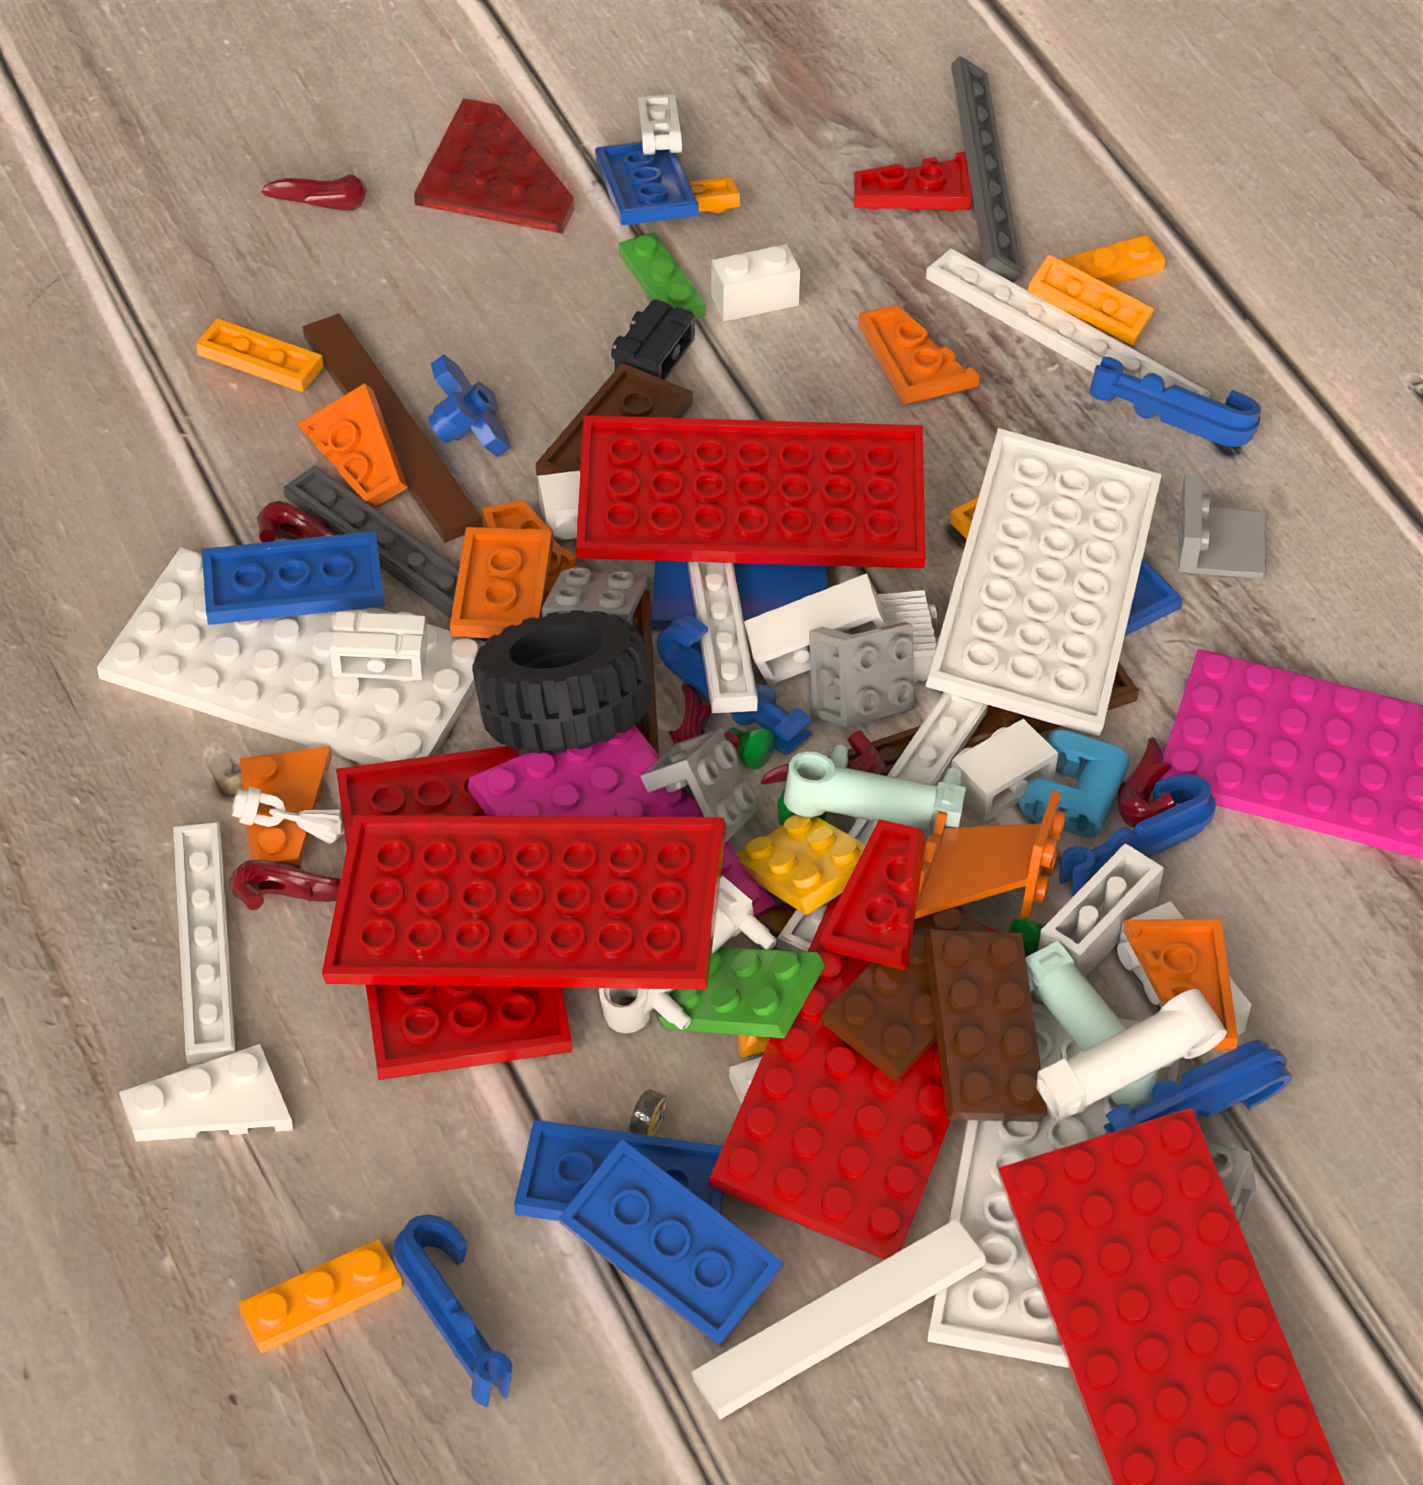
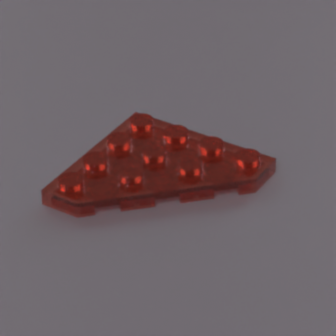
(493, 173)

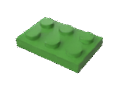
(750, 992)

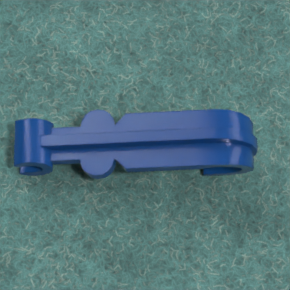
(1220, 423)
(683, 656)
(1150, 835)
(1241, 1075)
(443, 1307)

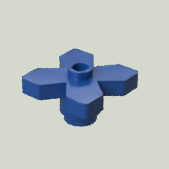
(466, 409)

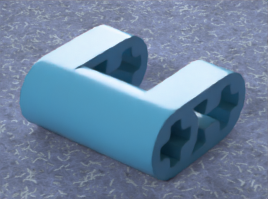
(1096, 788)

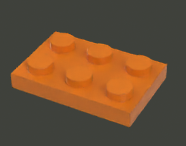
(500, 579)

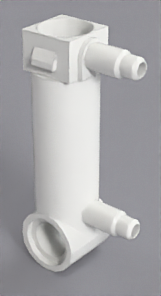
(732, 917)
(1179, 1030)

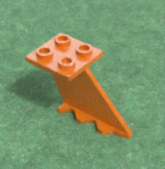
(989, 860)

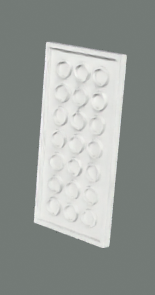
(1046, 583)
(281, 674)
(1001, 1302)

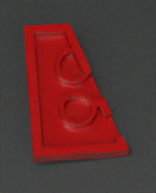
(926, 186)
(880, 899)

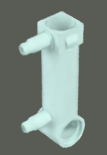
(825, 784)
(1080, 1011)

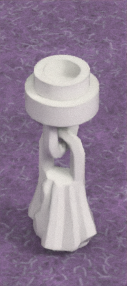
(323, 824)

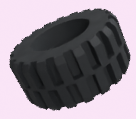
(562, 681)

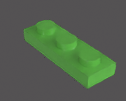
(660, 273)

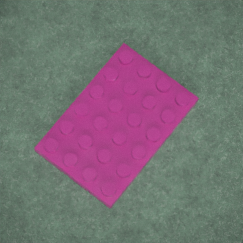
(1303, 751)
(597, 784)

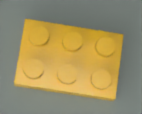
(803, 861)

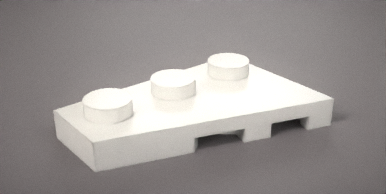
(216, 1095)

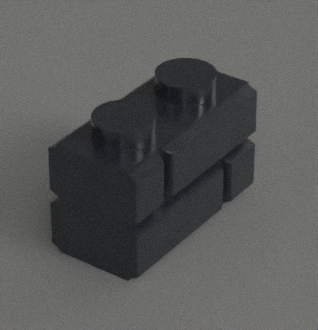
(655, 339)

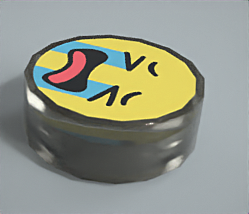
(648, 1113)

